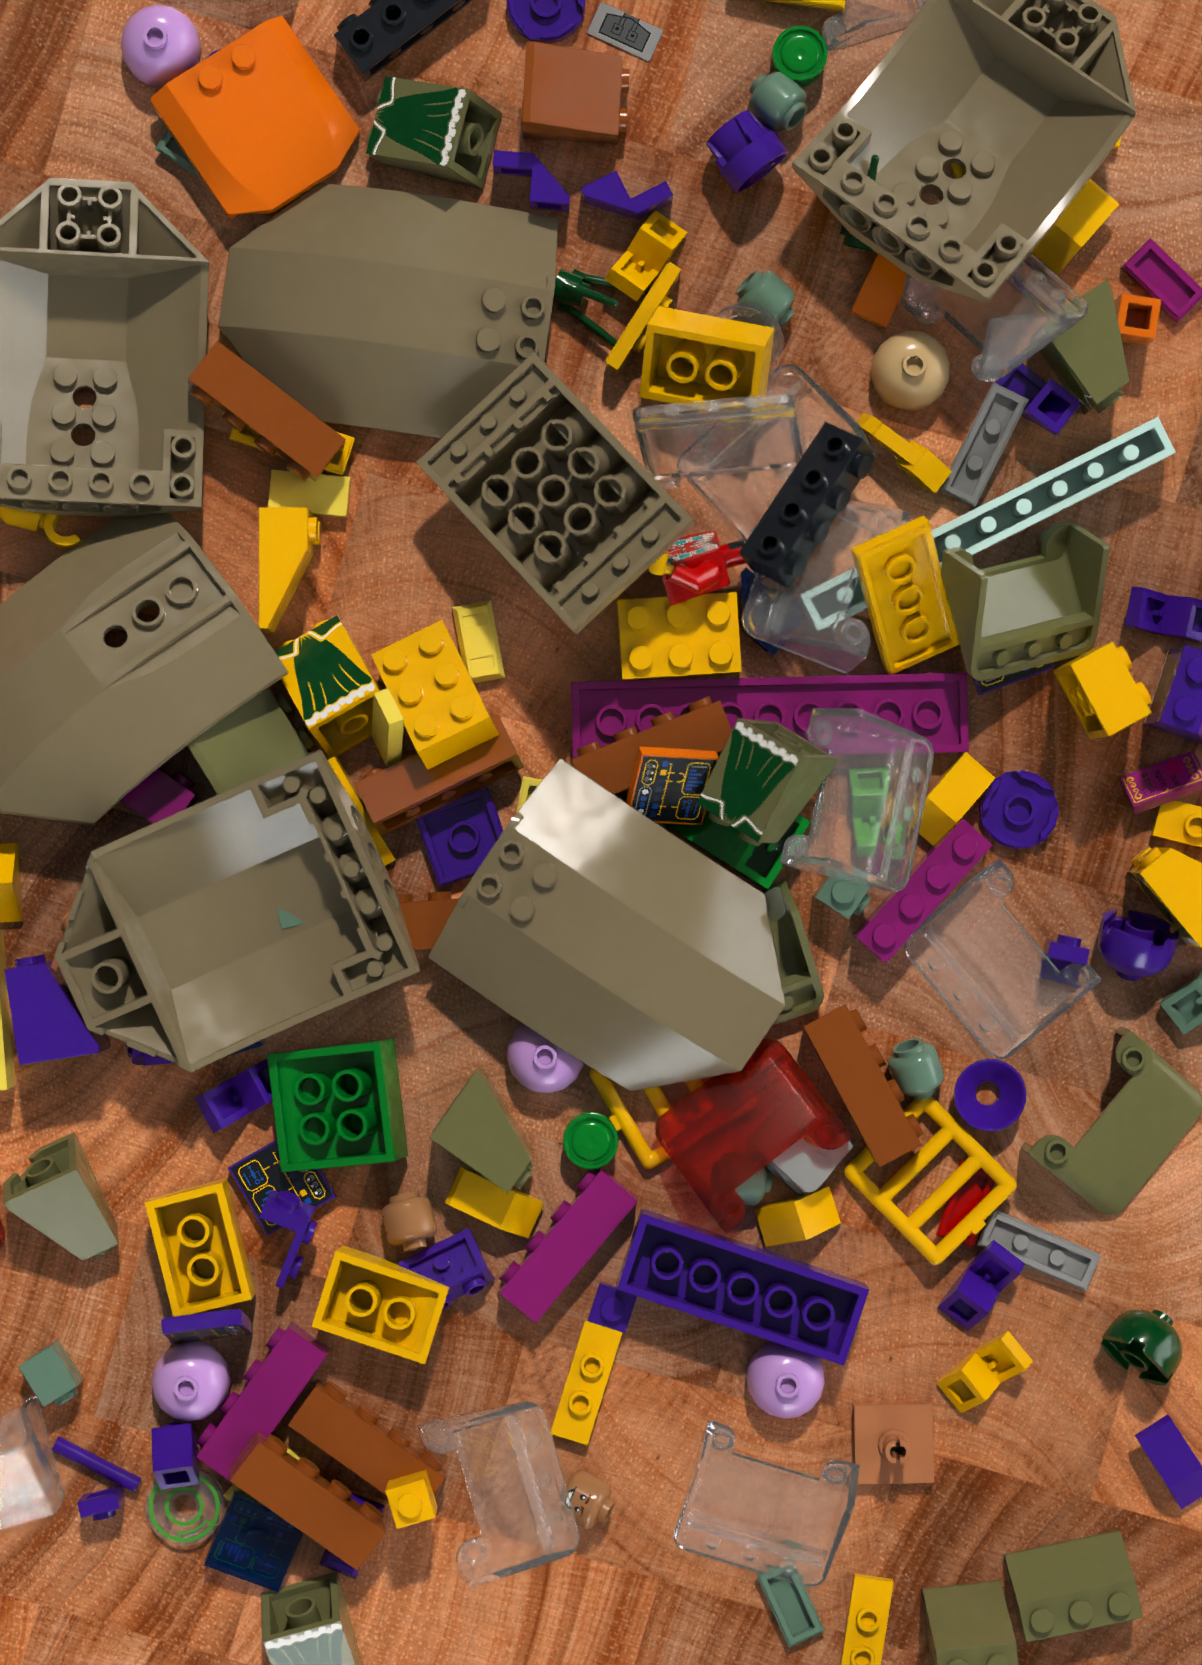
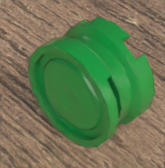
(800, 54)
(590, 1140)

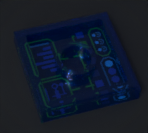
(253, 1543)

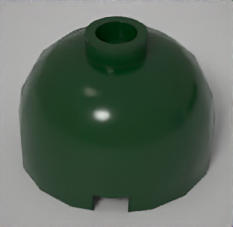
(1146, 1343)

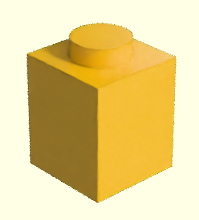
(411, 1499)

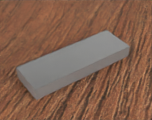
(984, 444)
(1040, 1249)

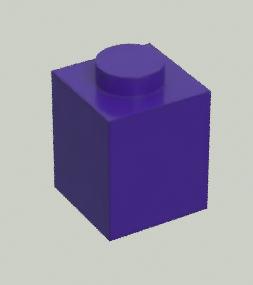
(175, 1455)

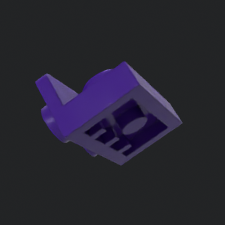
(453, 1263)

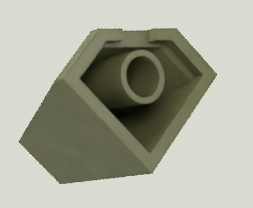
(63, 1199)

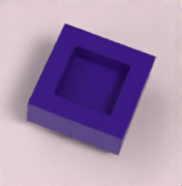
(612, 1307)
(101, 1503)

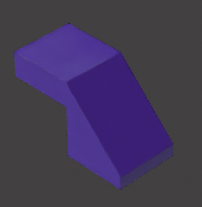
(544, 191)
(612, 196)
(1048, 402)
(1165, 614)
(236, 1096)
(980, 1284)
(1173, 1460)

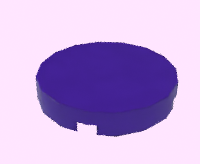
(546, 19)
(1018, 809)

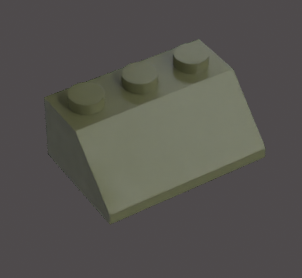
(1072, 1586)

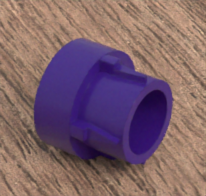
(745, 150)

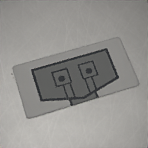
(625, 31)

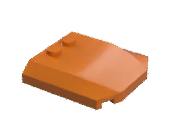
(257, 121)

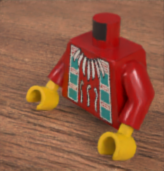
(697, 565)

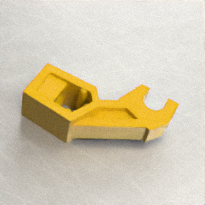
(912, 457)

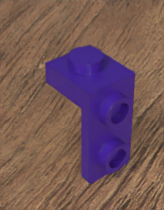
(290, 1212)

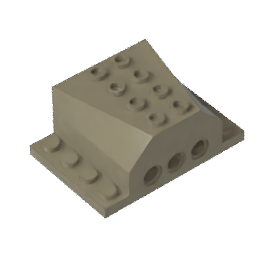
(555, 493)

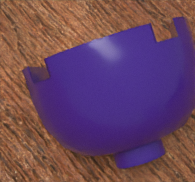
(1136, 944)

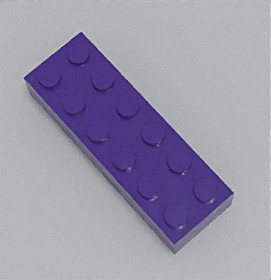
(742, 1286)

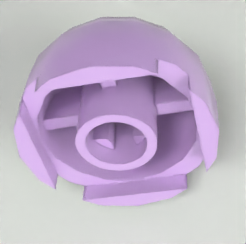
(159, 44)
(540, 1063)
(784, 1380)
(191, 1381)

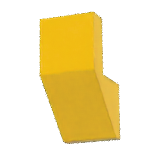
(1075, 226)
(646, 256)
(953, 797)
(491, 1204)
(983, 1370)

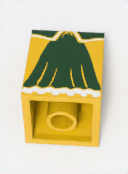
(330, 685)
(1174, 888)

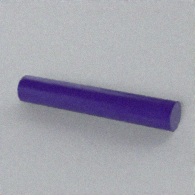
(96, 1464)

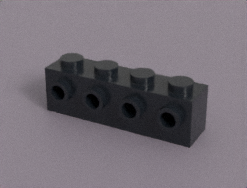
(390, 30)
(807, 505)

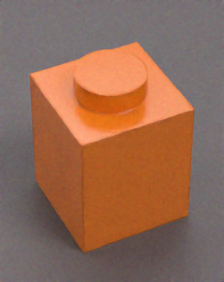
(1137, 318)

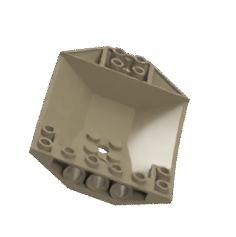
(1009, 93)
(111, 304)
(100, 719)

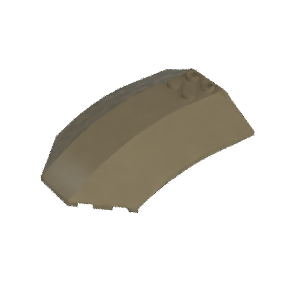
(390, 303)
(183, 930)
(616, 939)

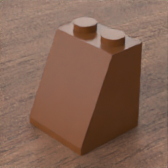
(573, 94)

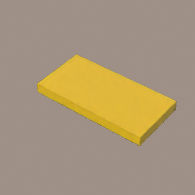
(905, 595)

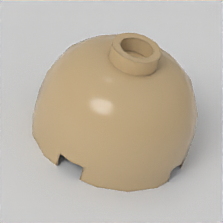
(910, 370)

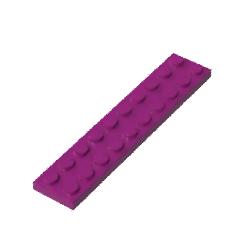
(922, 703)

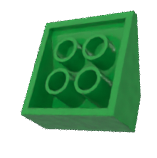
(338, 1105)

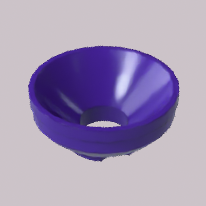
(1010, 1095)

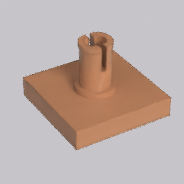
(894, 1442)

